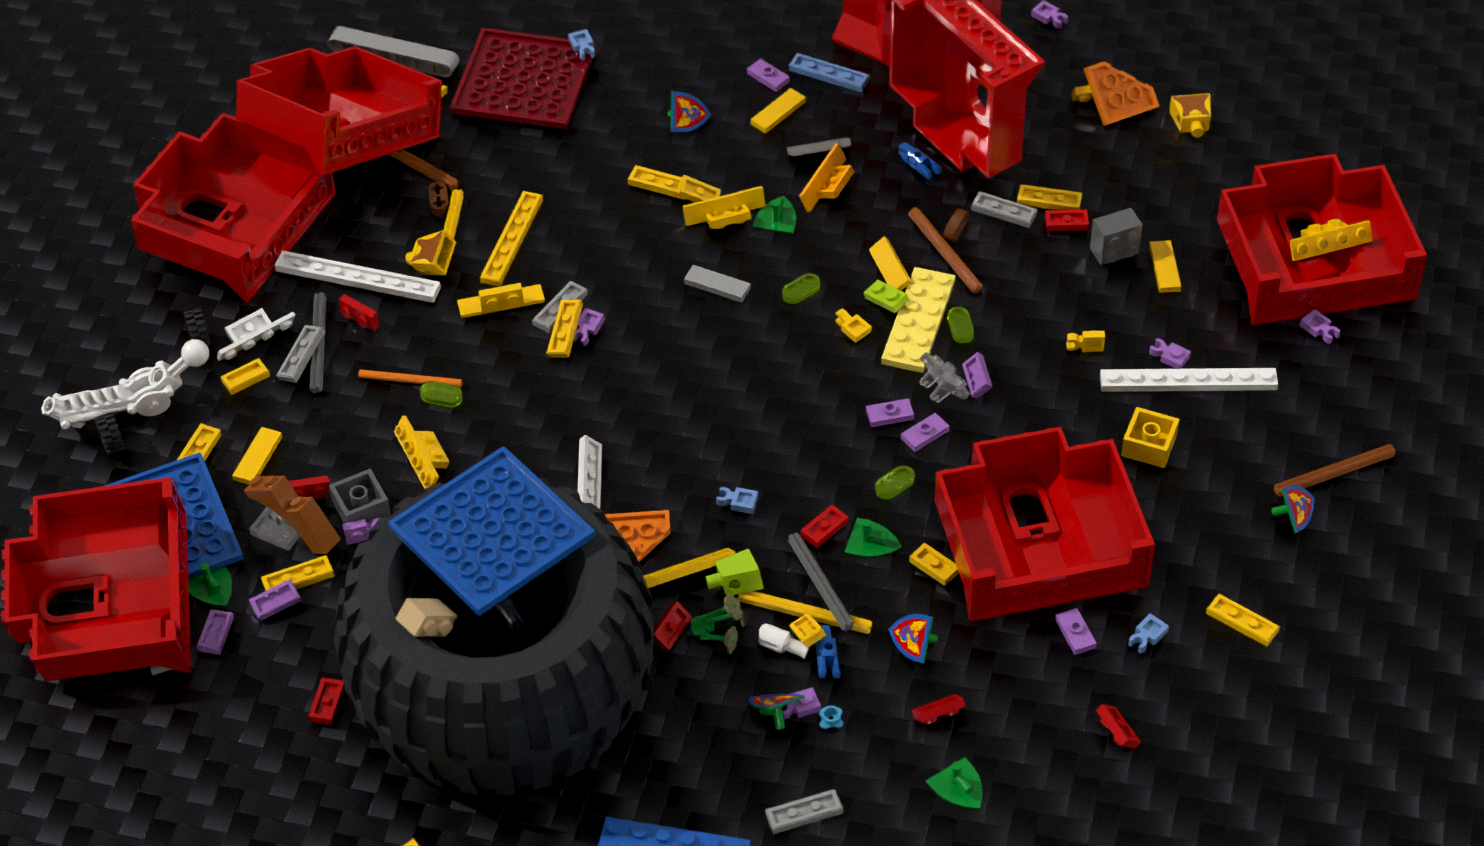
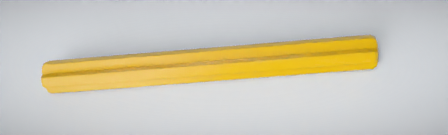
(800, 609)

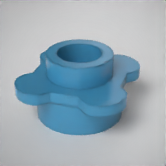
(830, 712)

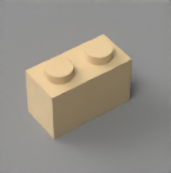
(426, 617)

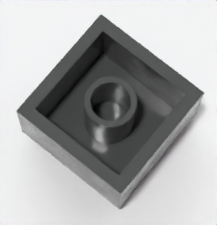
(1116, 236)
(359, 498)

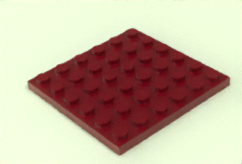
(521, 79)

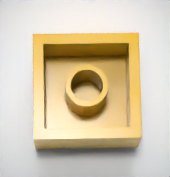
(1150, 437)

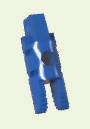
(919, 160)
(827, 654)

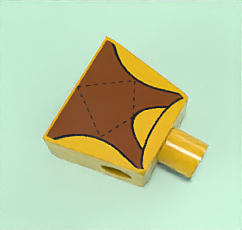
(1191, 113)
(432, 253)

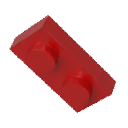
(1066, 220)
(359, 312)
(311, 487)
(824, 526)
(670, 626)
(327, 701)
(947, 706)
(1118, 726)

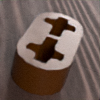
(440, 198)
(955, 225)

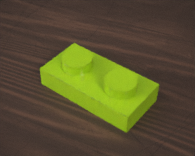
(886, 296)

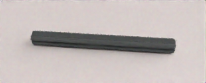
(317, 358)
(821, 582)

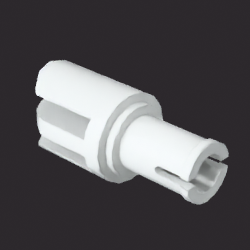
(780, 641)

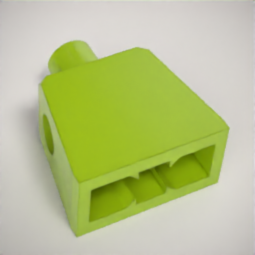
(736, 574)

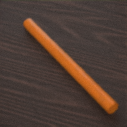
(407, 378)

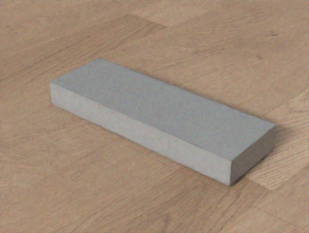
(817, 147)
(1004, 209)
(717, 283)
(547, 316)
(300, 353)
(804, 811)

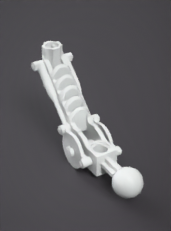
(144, 392)

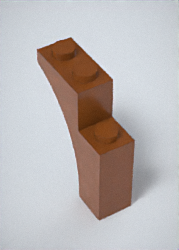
(297, 511)

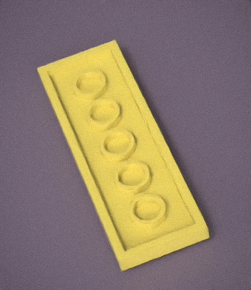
(918, 319)

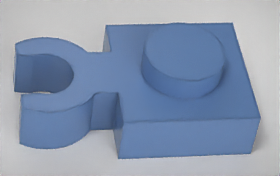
(582, 43)
(740, 500)
(1150, 631)

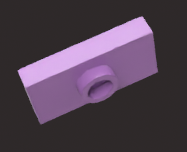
(768, 75)
(977, 375)
(889, 412)
(925, 432)
(275, 600)
(1075, 631)
(215, 632)

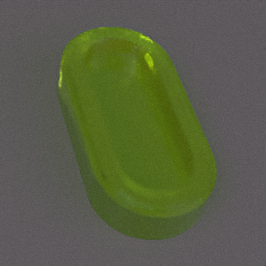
(801, 288)
(960, 324)
(441, 394)
(894, 482)

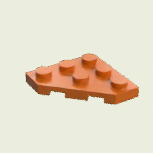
(1118, 93)
(642, 529)

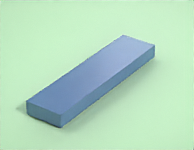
(829, 72)

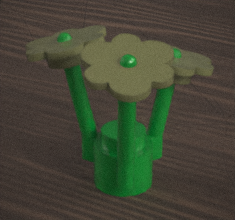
(704, 624)

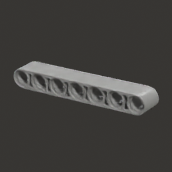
(406, 53)

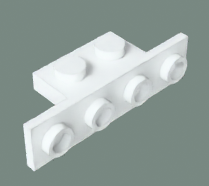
(250, 330)

